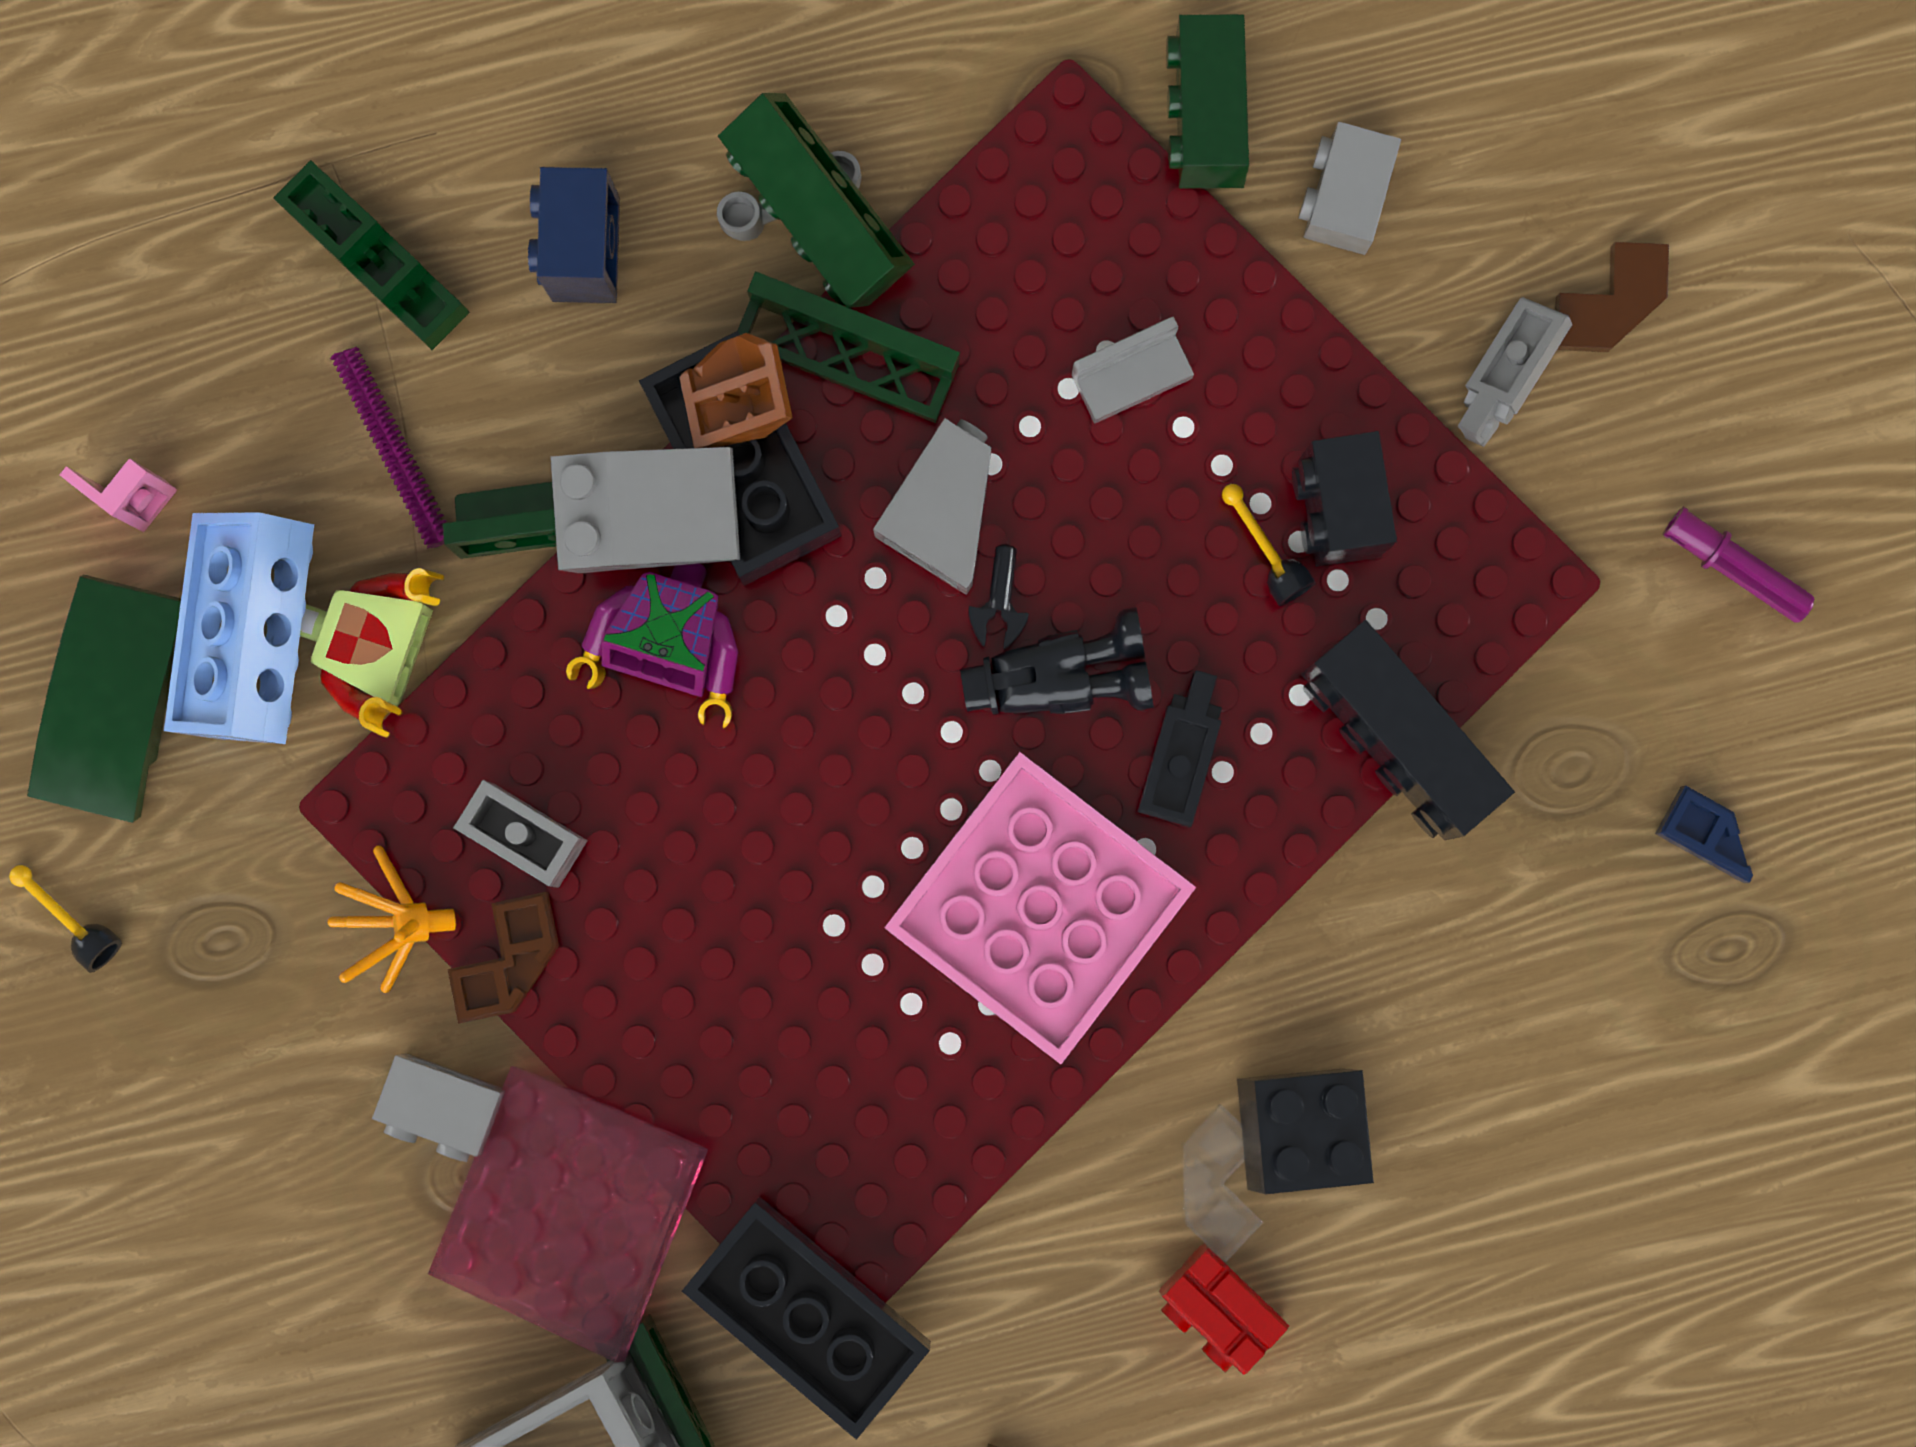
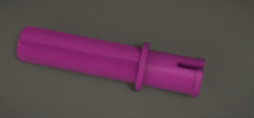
(1739, 565)

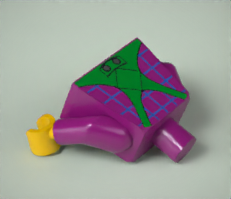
(664, 635)

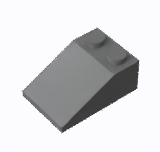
(644, 508)

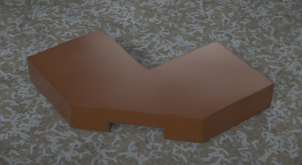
(1636, 289)
(526, 945)

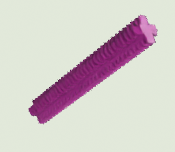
(390, 446)

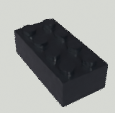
(776, 494)
(1405, 734)
(808, 1318)

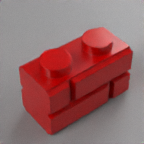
(1222, 1310)

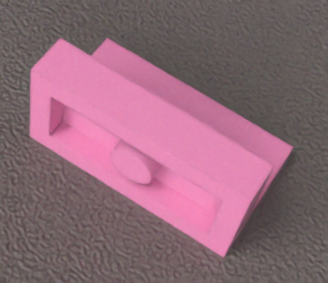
(131, 496)

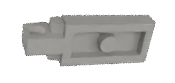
(1511, 368)

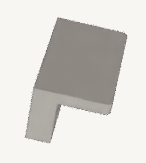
(1131, 370)

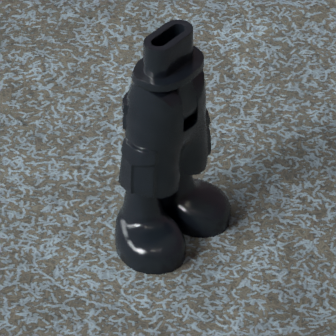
(1054, 674)

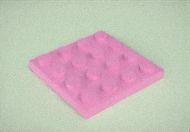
(1040, 908)

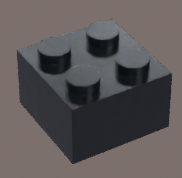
(1345, 499)
(1305, 1131)

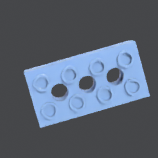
(238, 649)

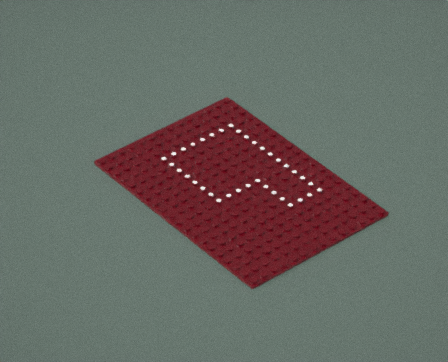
(741, 876)

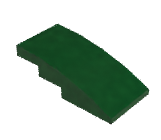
(106, 699)

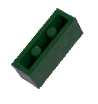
(1209, 101)

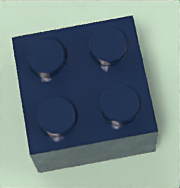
(576, 234)

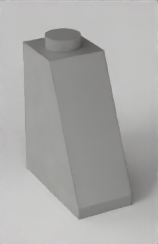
(941, 505)

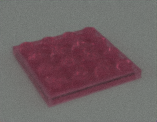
(568, 1214)

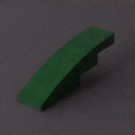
(371, 255)

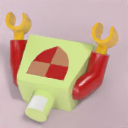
(371, 642)

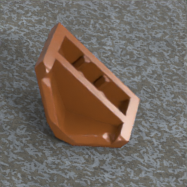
(736, 393)

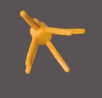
(409, 920)

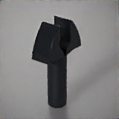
(1000, 599)

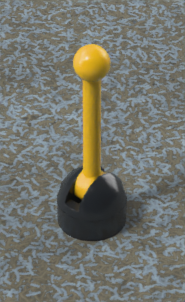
(1287, 577)
(91, 944)

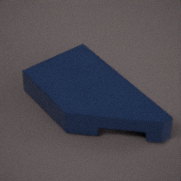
(1706, 832)

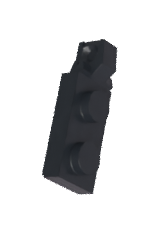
(1182, 754)

